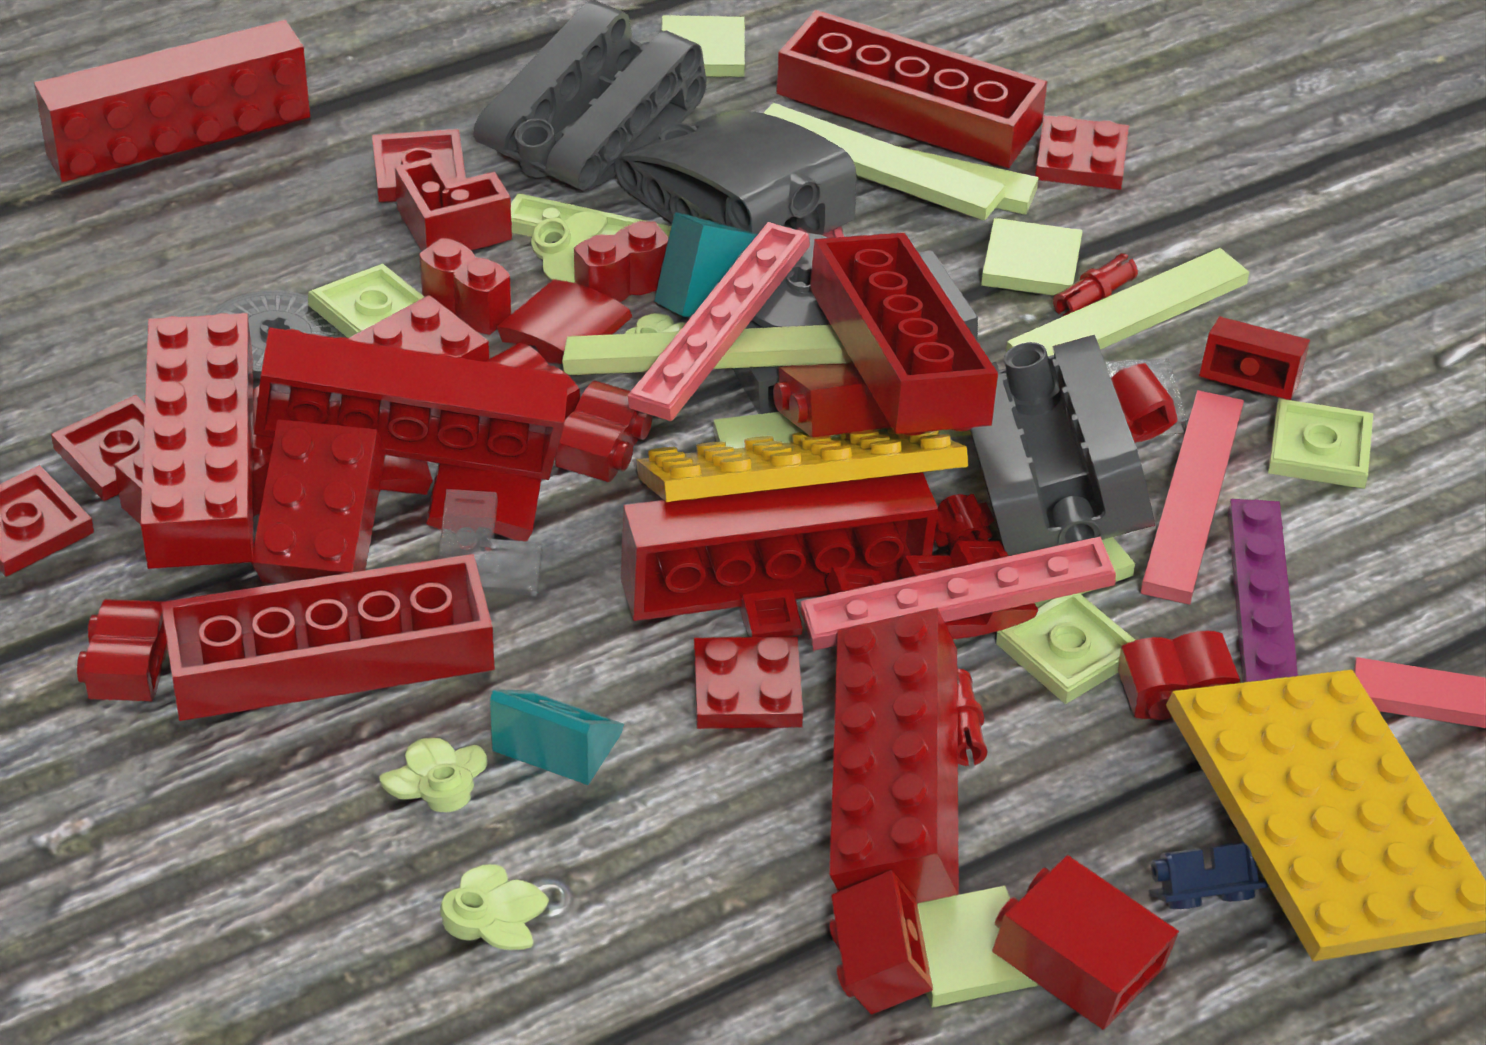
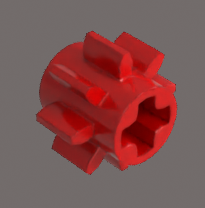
(962, 520)

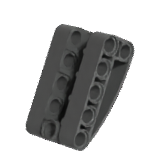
(592, 98)
(743, 173)
(1060, 450)

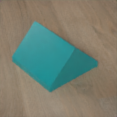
(696, 261)
(551, 733)

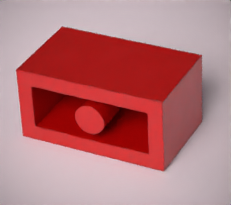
(1254, 358)
(880, 943)

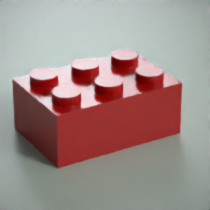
(318, 501)

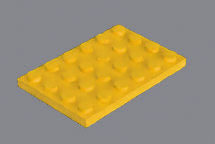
(804, 462)
(1333, 813)

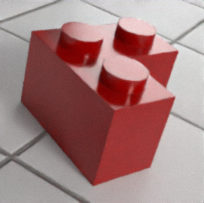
(465, 210)

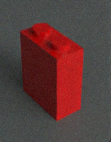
(827, 399)
(1083, 940)

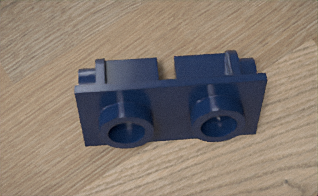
(1187, 880)

